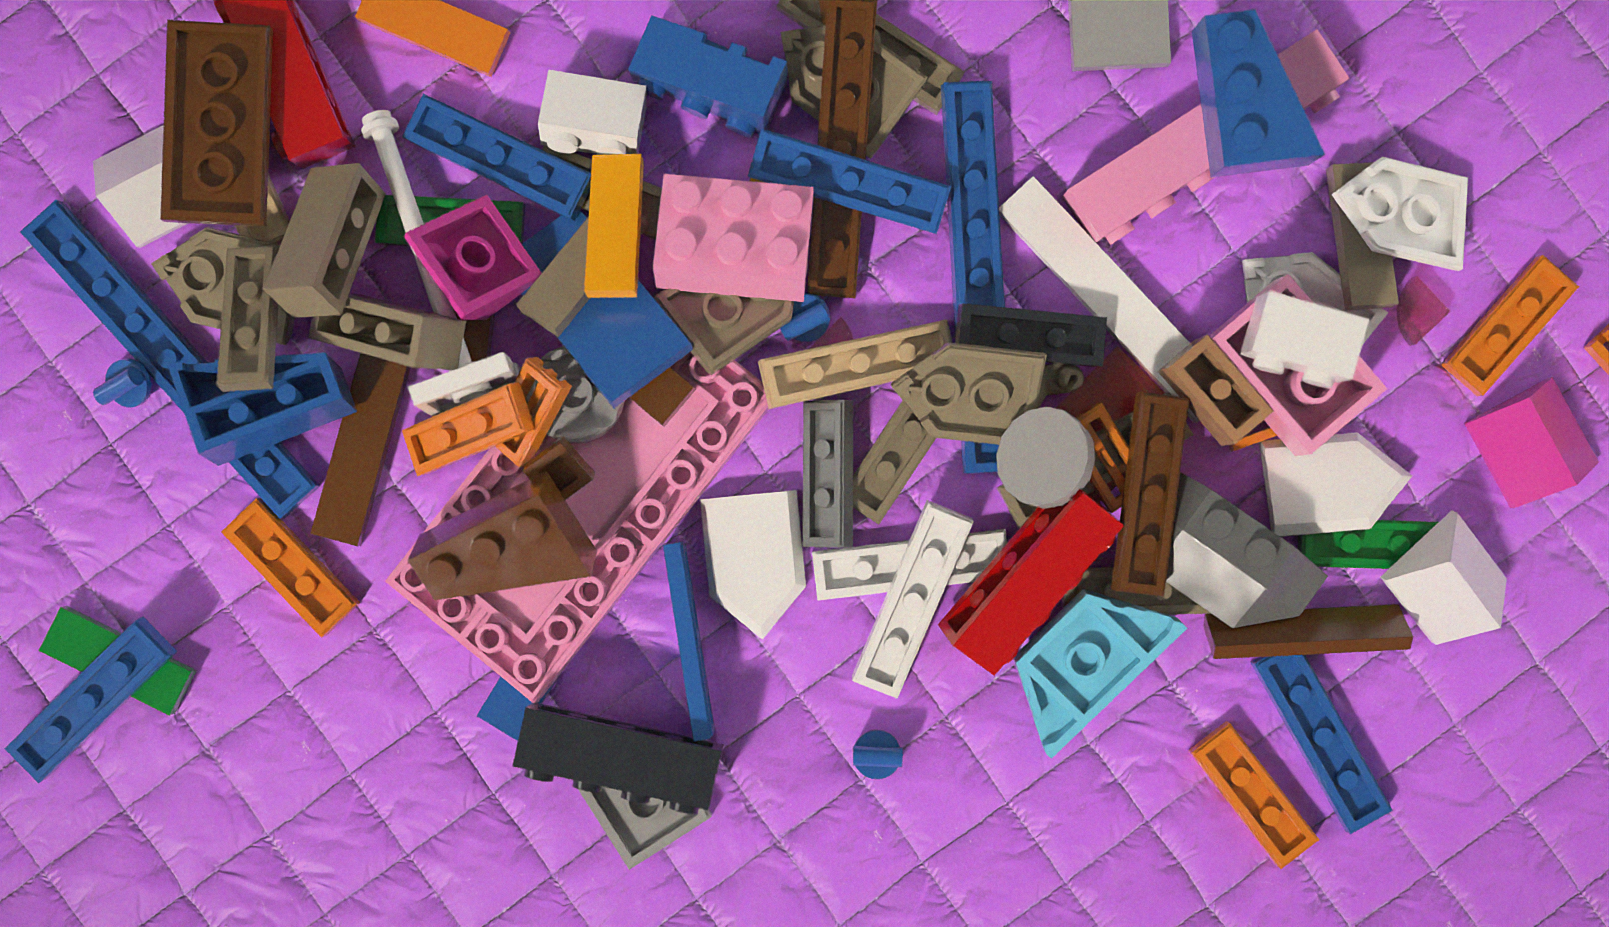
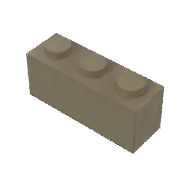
(325, 241)
(393, 333)

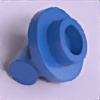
(808, 320)
(125, 383)
(877, 754)

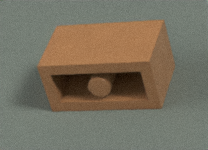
(1216, 391)

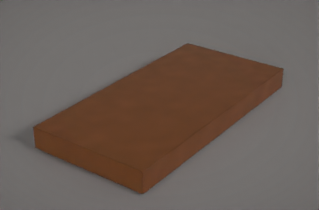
(216, 123)

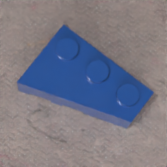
(708, 76)
(1248, 100)
(232, 424)

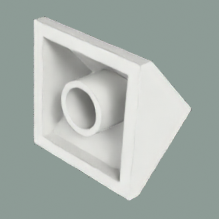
(130, 187)
(1449, 583)

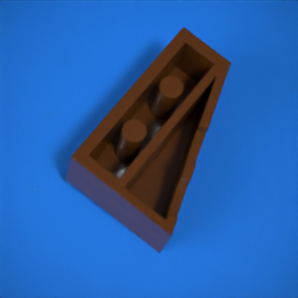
(505, 544)

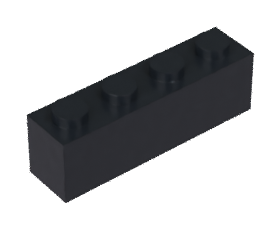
(617, 756)

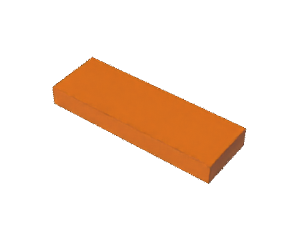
(439, 30)
(1510, 325)
(468, 429)
(290, 567)
(1253, 795)

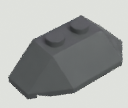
(1235, 562)

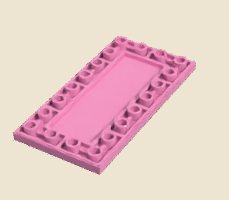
(638, 496)

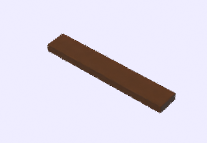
(844, 130)

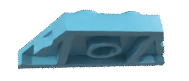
(1088, 660)

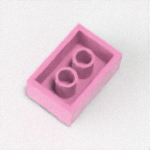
(733, 237)
(1302, 412)

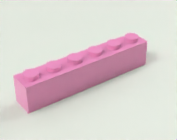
(1178, 153)

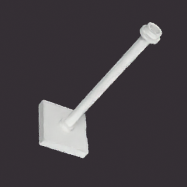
(470, 378)

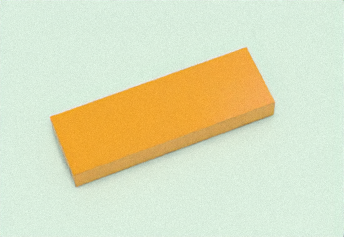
(614, 226)

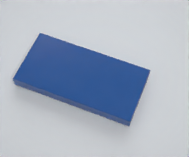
(616, 339)

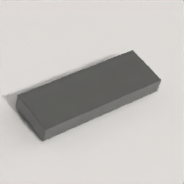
(828, 473)

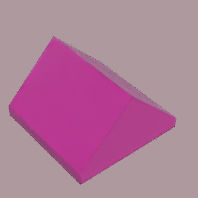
(474, 259)
(1532, 444)

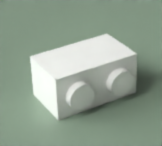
(591, 114)
(1304, 339)

